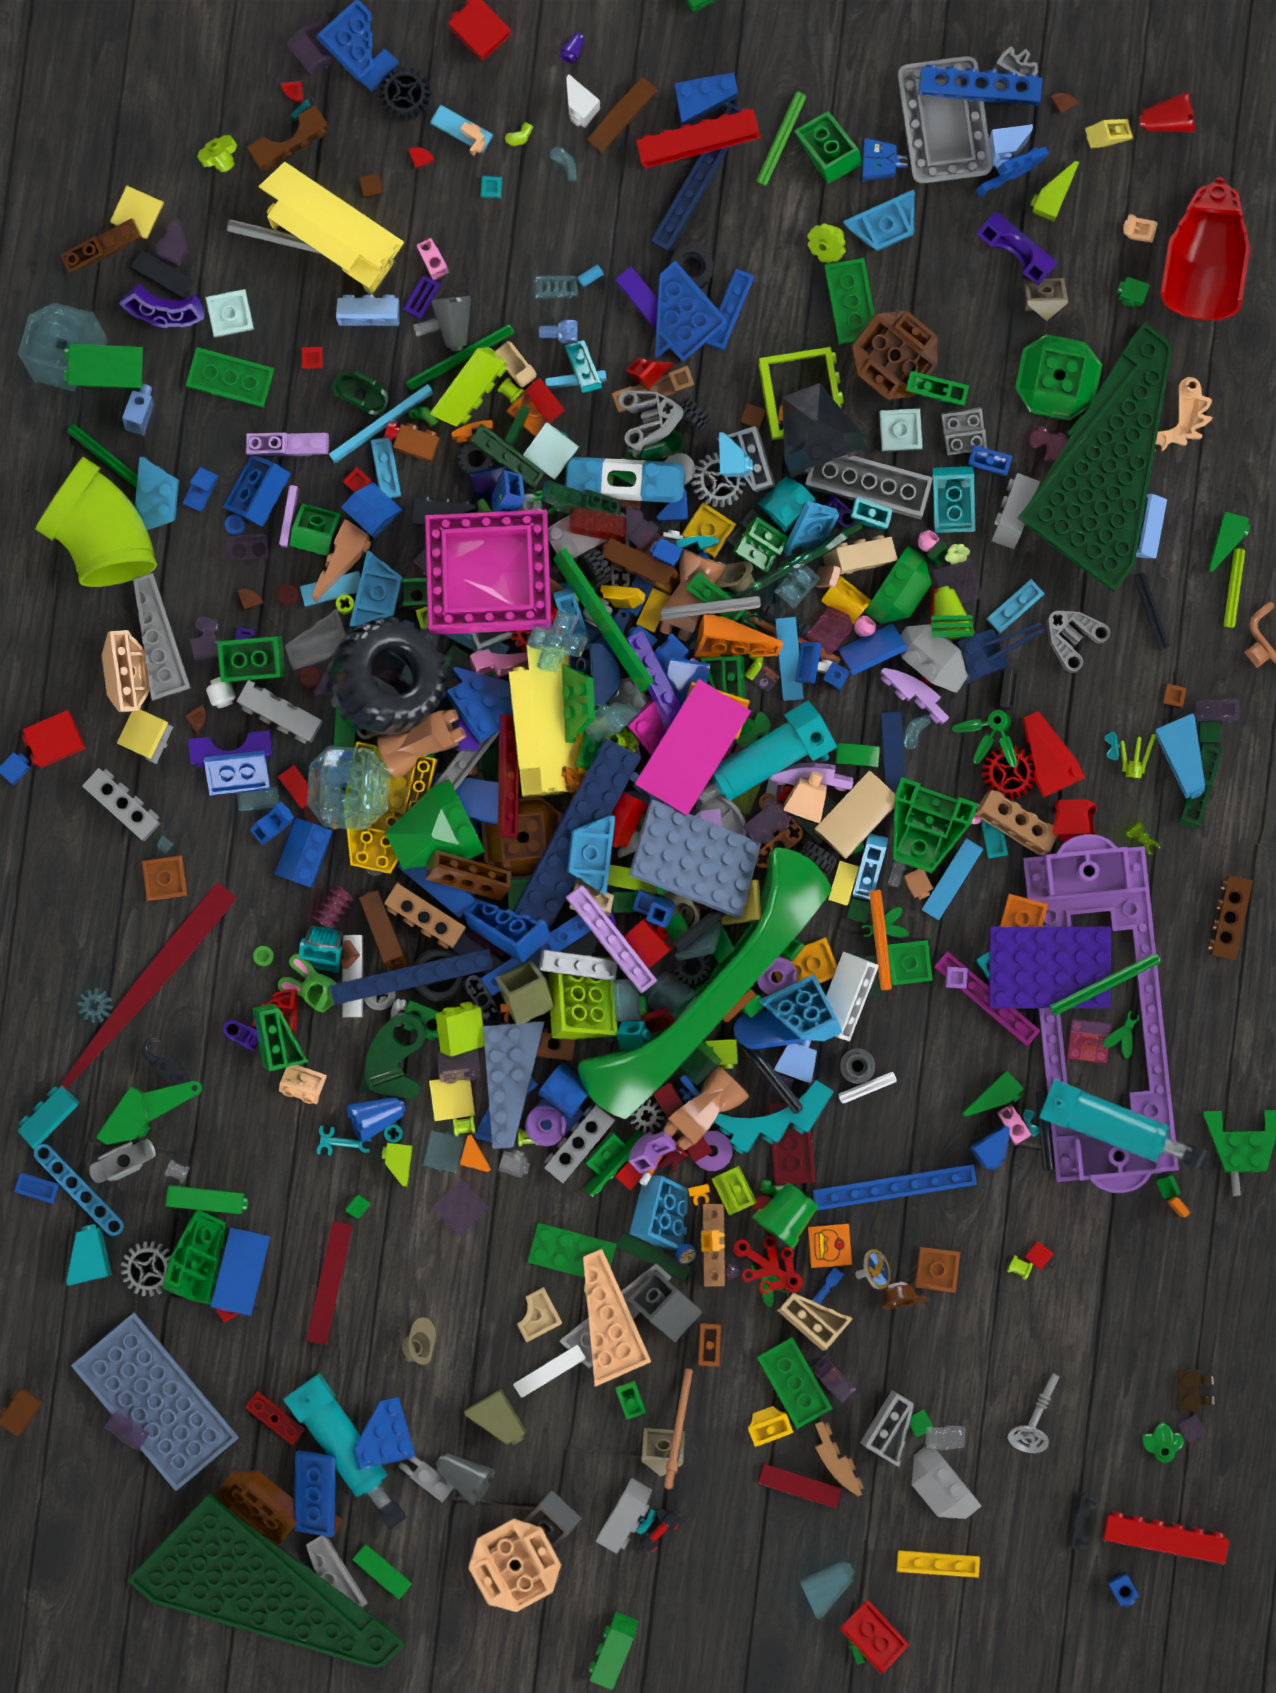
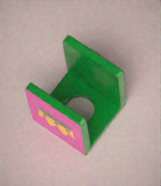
(409, 586)

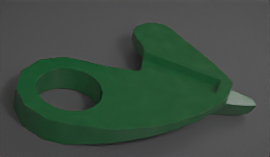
(381, 1065)

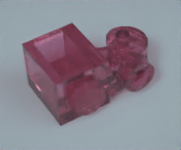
(1053, 443)

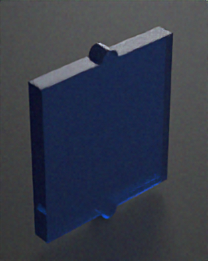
(486, 481)

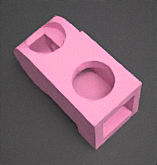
(432, 259)
(1018, 1129)

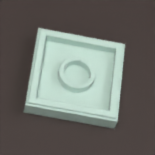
(229, 313)
(900, 430)
(551, 450)

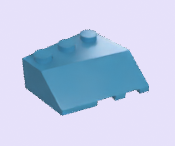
(804, 1010)
(661, 1213)

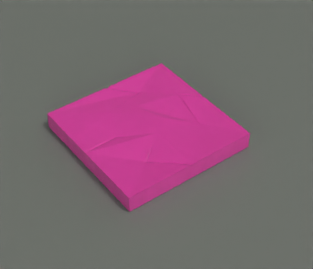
(488, 572)

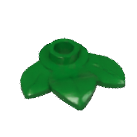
(753, 729)
(1162, 1440)

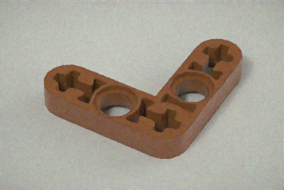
(783, 836)

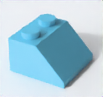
(733, 459)

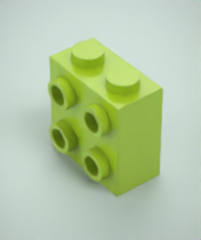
(460, 1029)

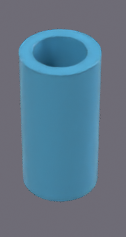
(590, 275)

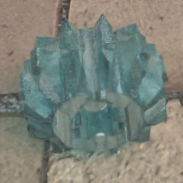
(101, 1008)

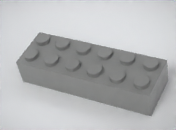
(872, 481)

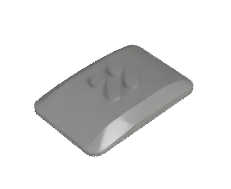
(943, 134)

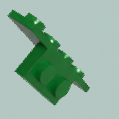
(608, 1159)

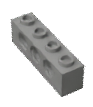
(95, 786)
(563, 1171)

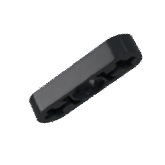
(489, 1002)

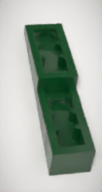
(1195, 807)

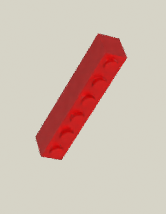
(698, 138)
(1165, 1538)

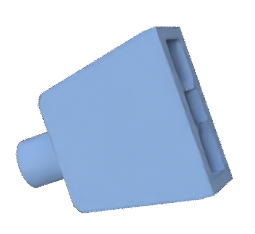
(797, 1061)

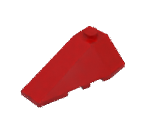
(1052, 760)

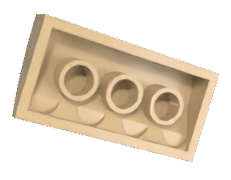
(856, 815)

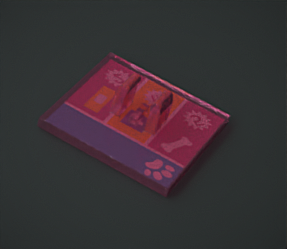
(1087, 1041)

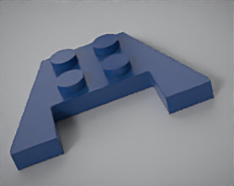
(1014, 168)

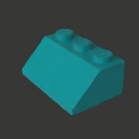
(47, 1116)

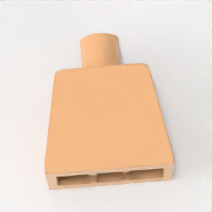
(807, 798)

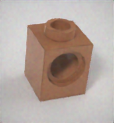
(918, 884)

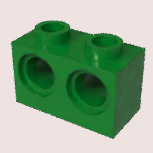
(426, 1015)

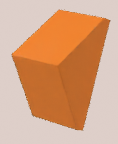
(473, 1156)

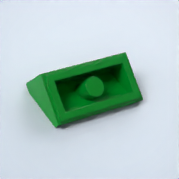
(724, 949)

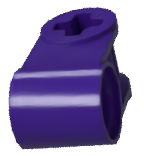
(842, 509)
(243, 1035)

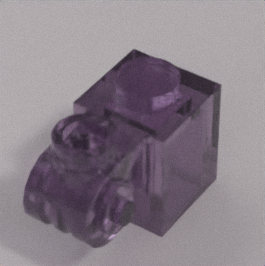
(206, 645)

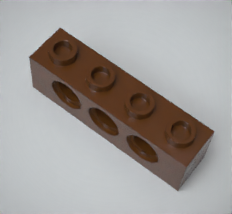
(468, 875)
(1242, 888)
(564, 1052)

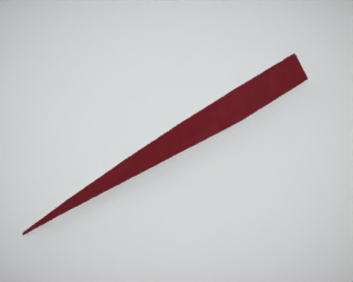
(157, 973)

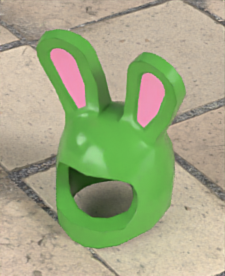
(314, 989)

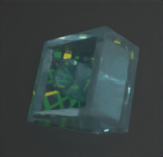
(610, 720)

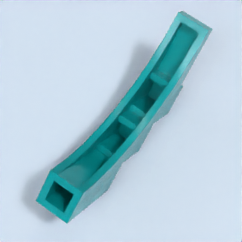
(773, 1126)

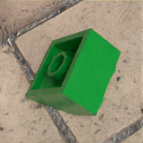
(314, 529)

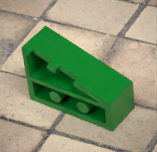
(613, 1650)

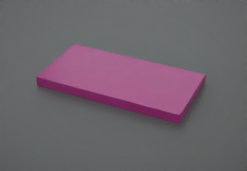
(692, 747)

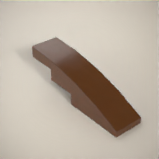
(622, 114)

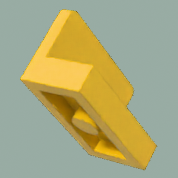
(846, 599)

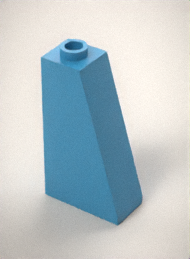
(1182, 752)

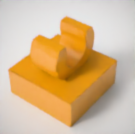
(699, 1191)
(710, 1240)

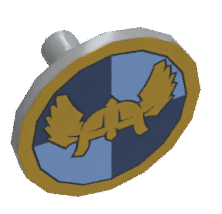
(875, 1269)

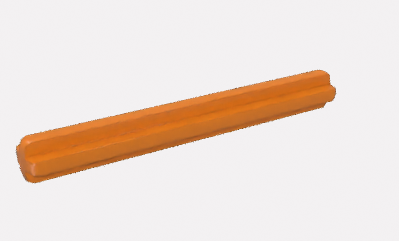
(880, 939)

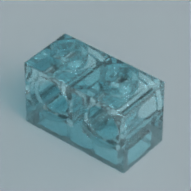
(797, 585)

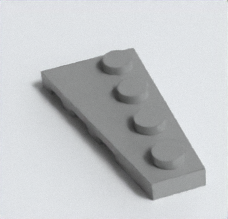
(332, 1569)

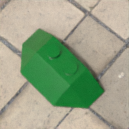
(901, 589)

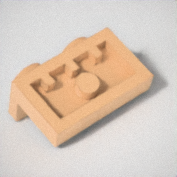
(302, 1083)

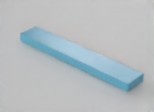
(381, 423)

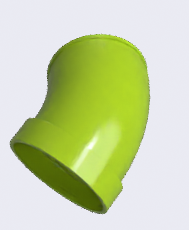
(98, 529)

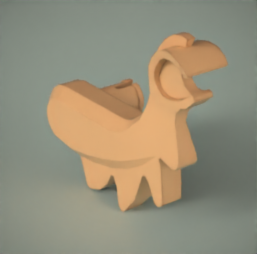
(1190, 417)

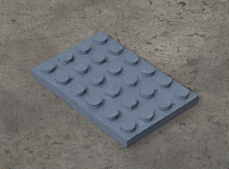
(695, 859)

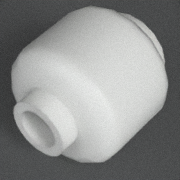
(220, 693)

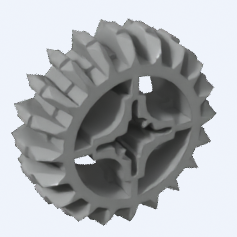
(710, 475)
(132, 1260)

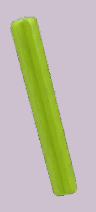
(1234, 588)

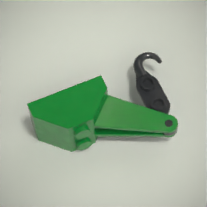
(138, 1108)

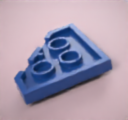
(350, 39)
(384, 1437)

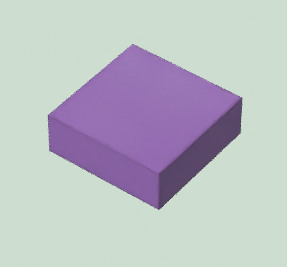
(956, 977)

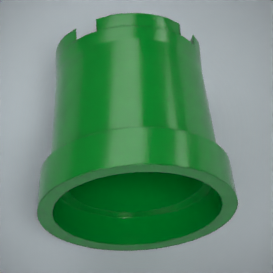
(786, 1215)

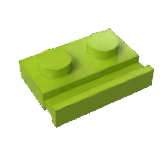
(734, 1190)

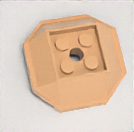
(511, 1587)

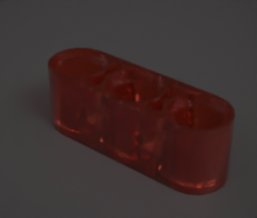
(597, 524)

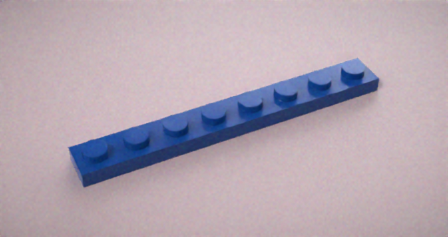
(895, 1187)

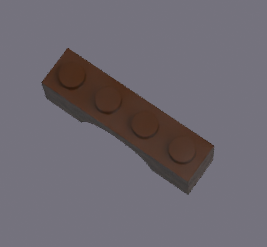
(267, 152)

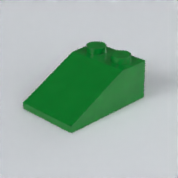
(829, 147)

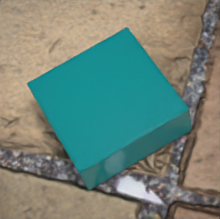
(491, 187)

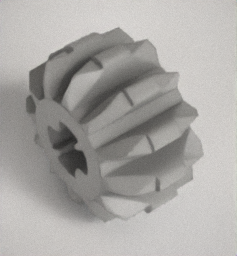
(653, 1118)

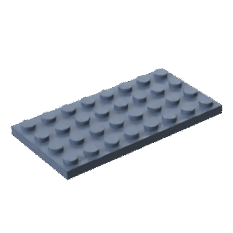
(145, 1384)

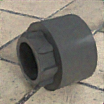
(846, 1066)

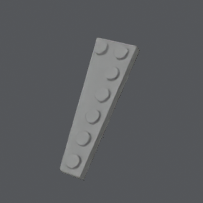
(162, 655)
(581, 1334)

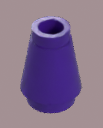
(571, 50)

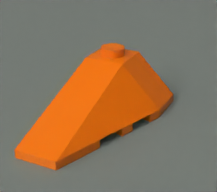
(726, 637)

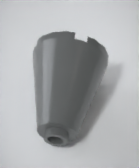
(453, 320)
(465, 1476)

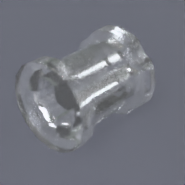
(177, 1171)

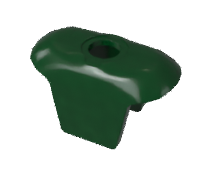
(347, 384)
(664, 448)

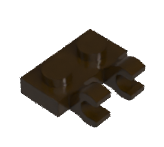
(1189, 1390)

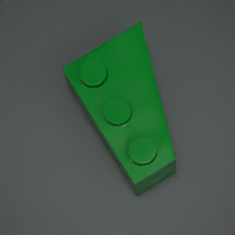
(727, 674)
(275, 1039)

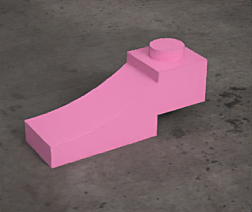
(501, 664)

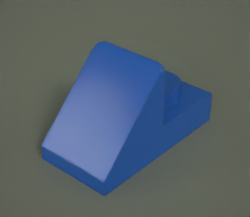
(200, 489)

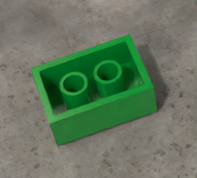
(251, 659)

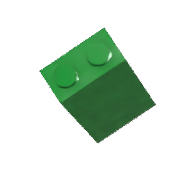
(103, 366)

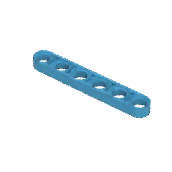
(81, 1187)

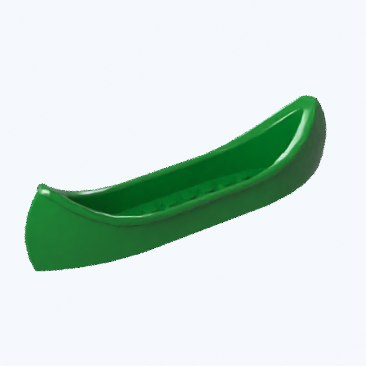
(789, 899)

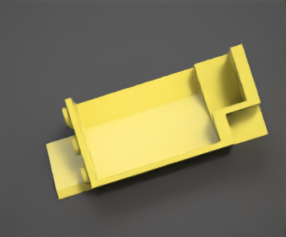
(331, 226)
(541, 728)

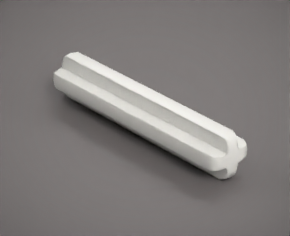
(867, 1087)

